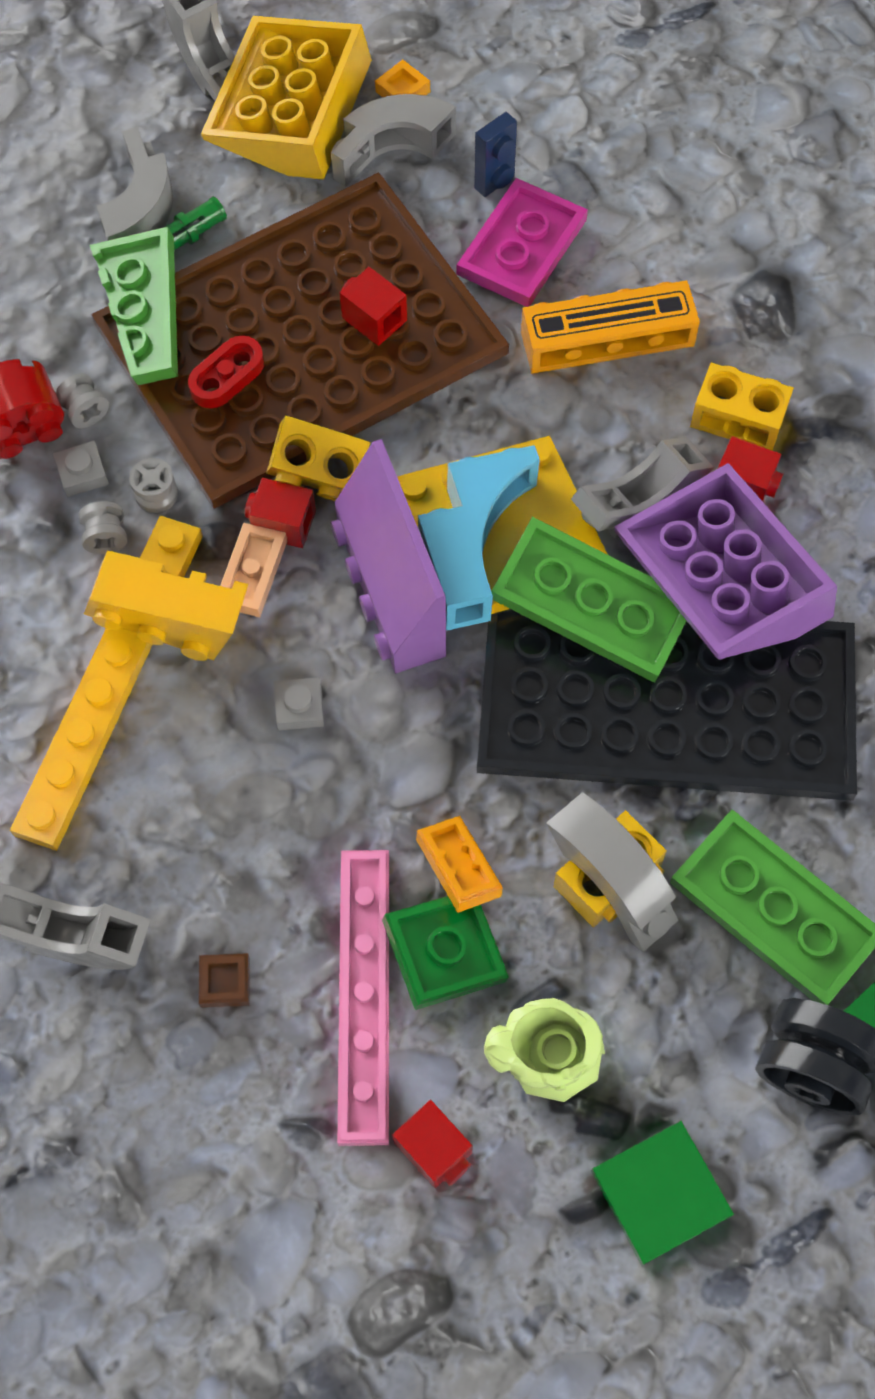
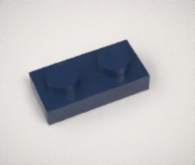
(495, 154)

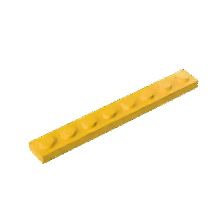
(96, 706)

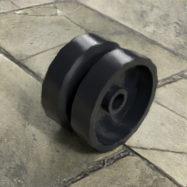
(820, 1056)

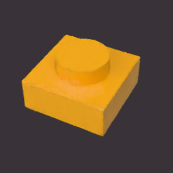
(402, 80)

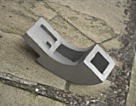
(200, 41)
(392, 124)
(146, 200)
(665, 471)
(618, 868)
(71, 933)

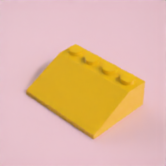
(289, 93)

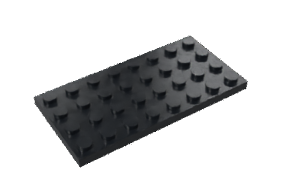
(731, 724)

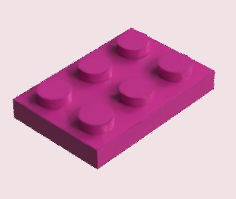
(521, 242)

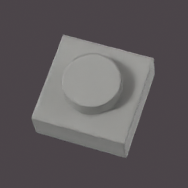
(80, 469)
(298, 703)

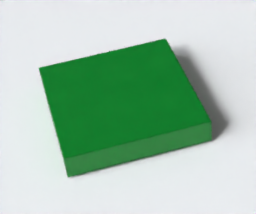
(443, 951)
(661, 1193)

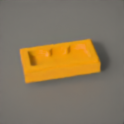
(459, 864)

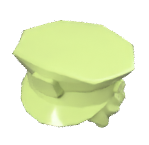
(547, 1048)

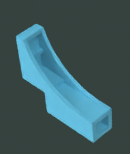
(456, 536)

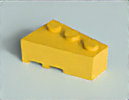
(165, 606)

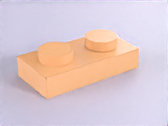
(255, 563)

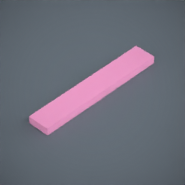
(363, 1000)

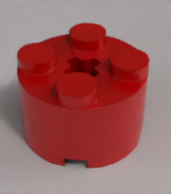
(27, 407)

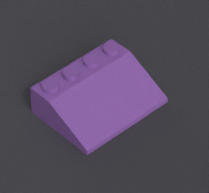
(390, 564)
(730, 565)

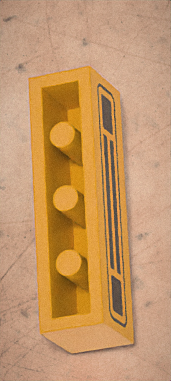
(609, 326)

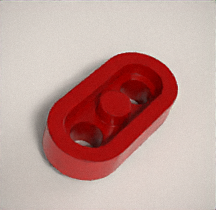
(222, 371)

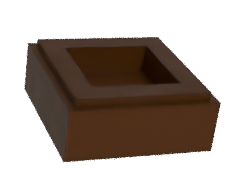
(224, 980)

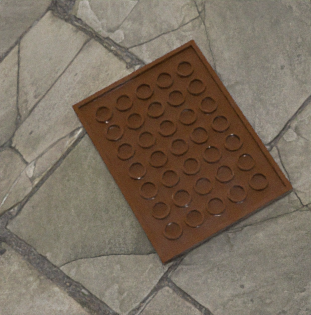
(316, 365)

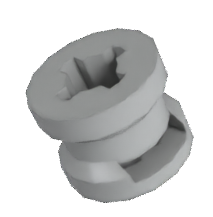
(82, 400)
(153, 473)
(102, 527)

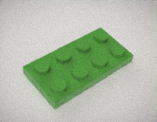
(590, 599)
(777, 908)

